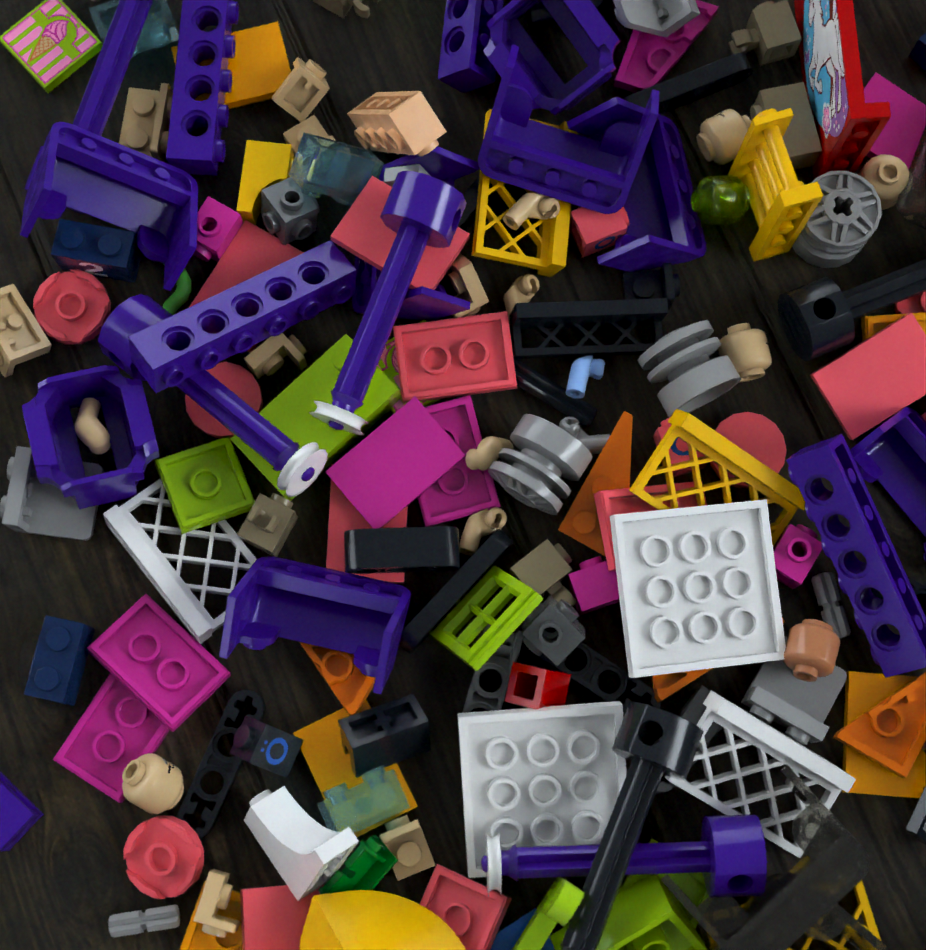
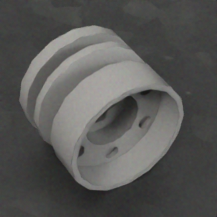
(836, 239)
(685, 362)
(544, 458)

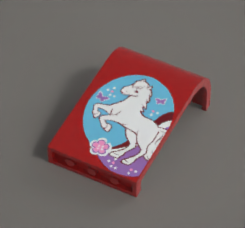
(835, 85)

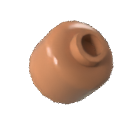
(811, 650)

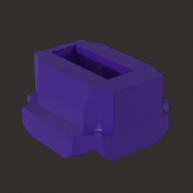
(532, 71)
(55, 439)

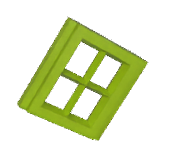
(499, 630)

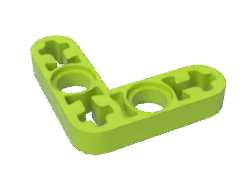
(556, 907)

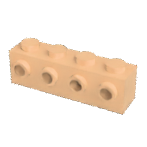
(397, 123)

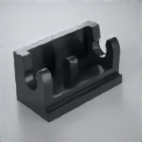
(385, 734)

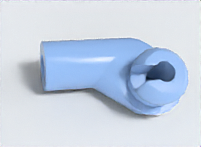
(580, 373)

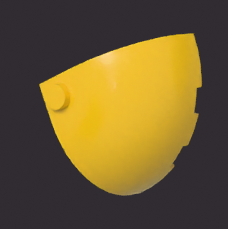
(373, 923)

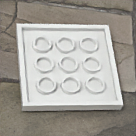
(697, 588)
(539, 776)

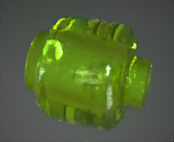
(720, 199)

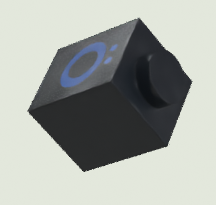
(266, 746)

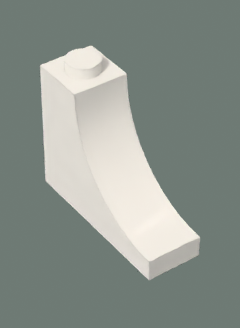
(296, 843)

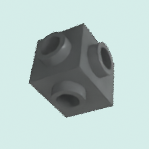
(288, 211)
(556, 641)

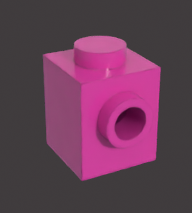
(215, 229)
(795, 554)
(593, 586)

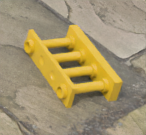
(776, 196)

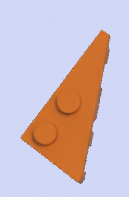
(608, 473)
(341, 675)
(891, 729)

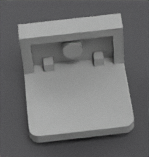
(655, 16)
(42, 507)
(793, 702)

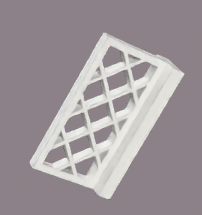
(160, 571)
(769, 741)

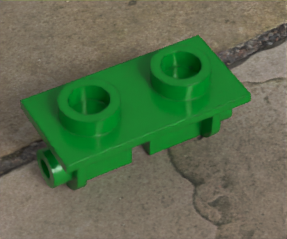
(363, 868)

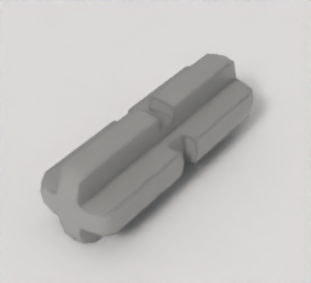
(828, 597)
(136, 921)

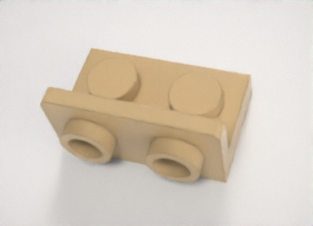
(147, 121)
(19, 331)

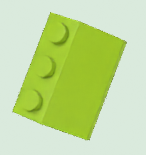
(645, 919)

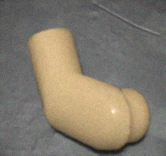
(531, 206)
(521, 291)
(90, 429)
(486, 452)
(479, 526)

